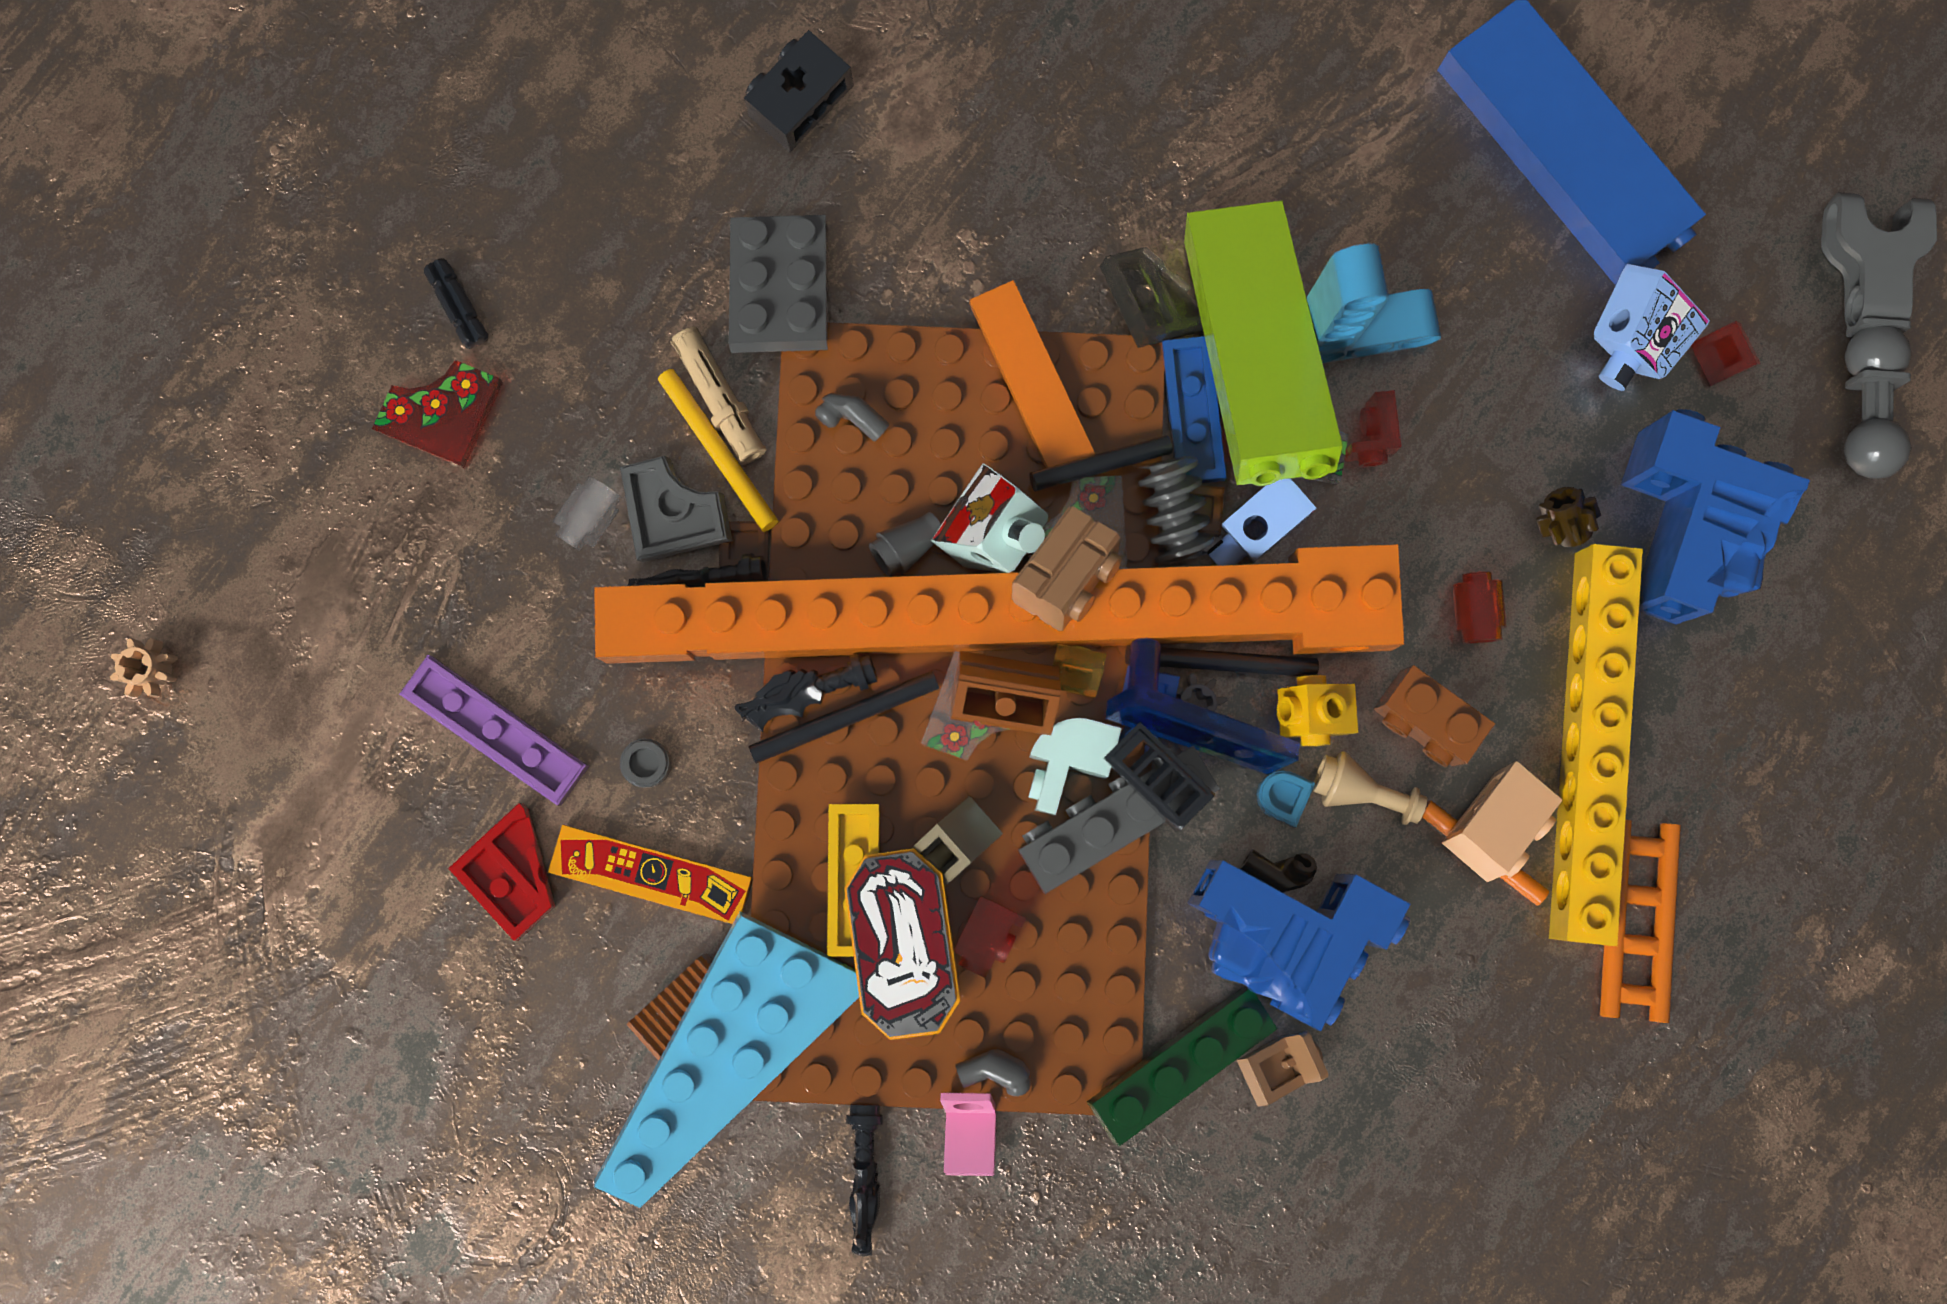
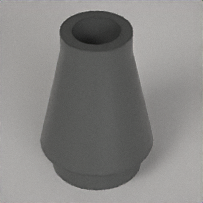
(904, 544)

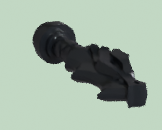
(749, 569)
(793, 692)
(865, 1195)

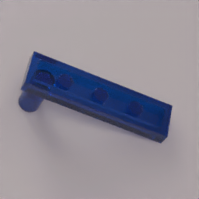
(1190, 723)

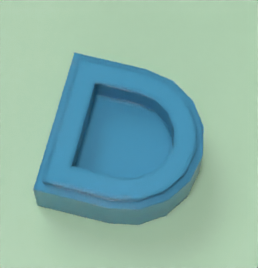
(1284, 796)

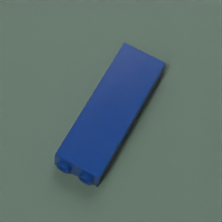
(1570, 141)

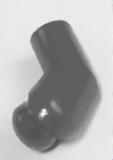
(854, 409)
(998, 1067)

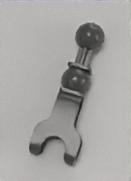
(1877, 313)

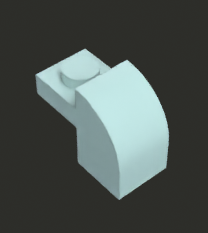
(1073, 745)

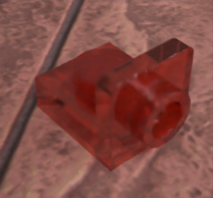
(1381, 424)

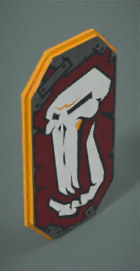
(902, 944)

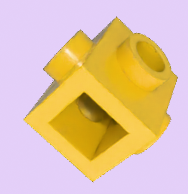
(1317, 710)

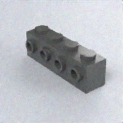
(1103, 826)

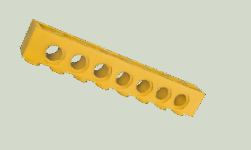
(1596, 745)

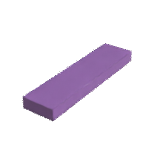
(494, 730)

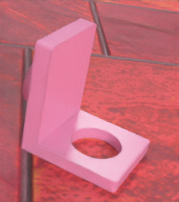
(969, 1134)

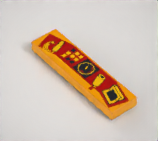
(650, 874)

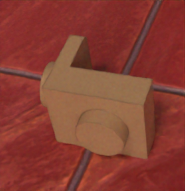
(1282, 1067)

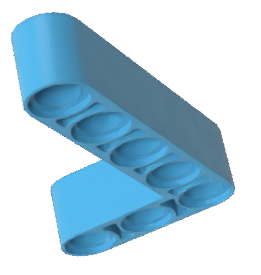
(1359, 317)

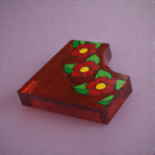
(441, 416)

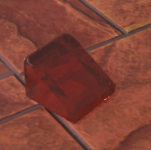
(1725, 353)

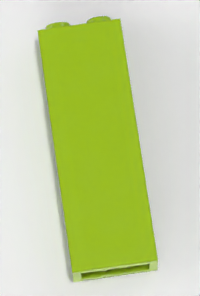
(1261, 344)

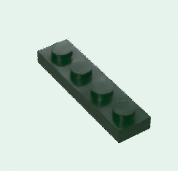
(1181, 1065)

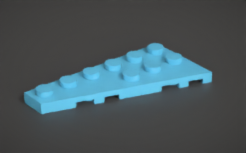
(741, 1030)

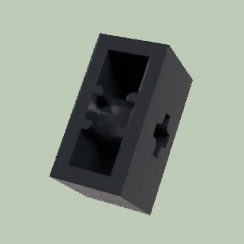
(795, 113)

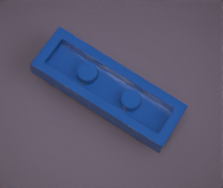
(1193, 407)

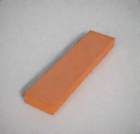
(1030, 375)

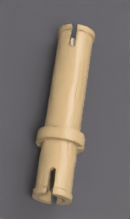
(727, 412)

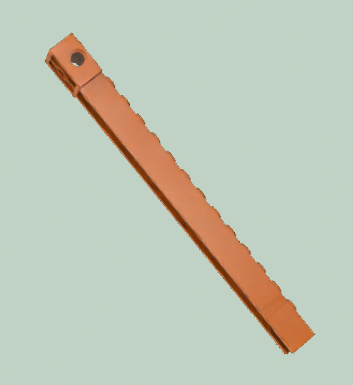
(1319, 600)

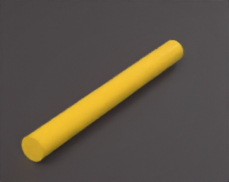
(718, 450)

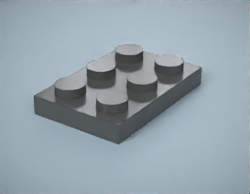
(778, 284)

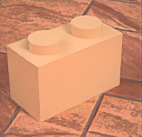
(1503, 823)

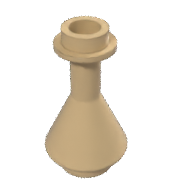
(1347, 783)

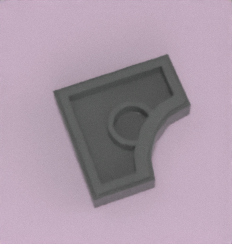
(668, 514)

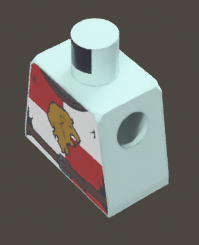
(991, 525)

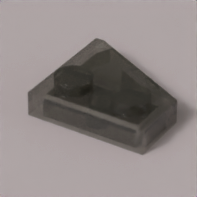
(1150, 297)

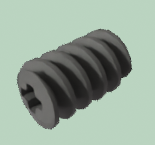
(1176, 509)

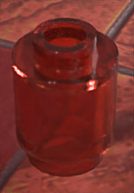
(1479, 608)

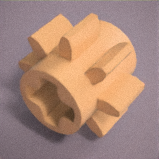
(129, 663)

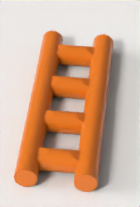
(1660, 945)

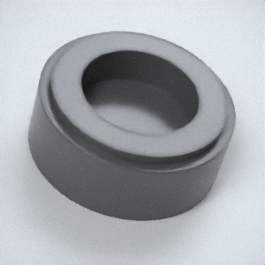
(645, 763)

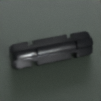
(455, 303)

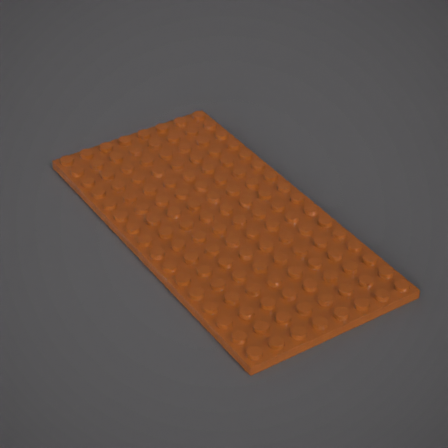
(1077, 968)

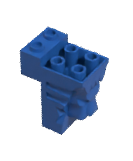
(1715, 518)
(1289, 948)

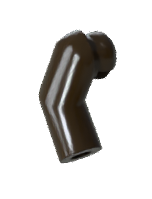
(1281, 875)

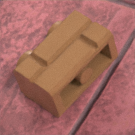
(1067, 568)

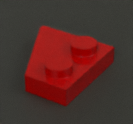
(508, 874)

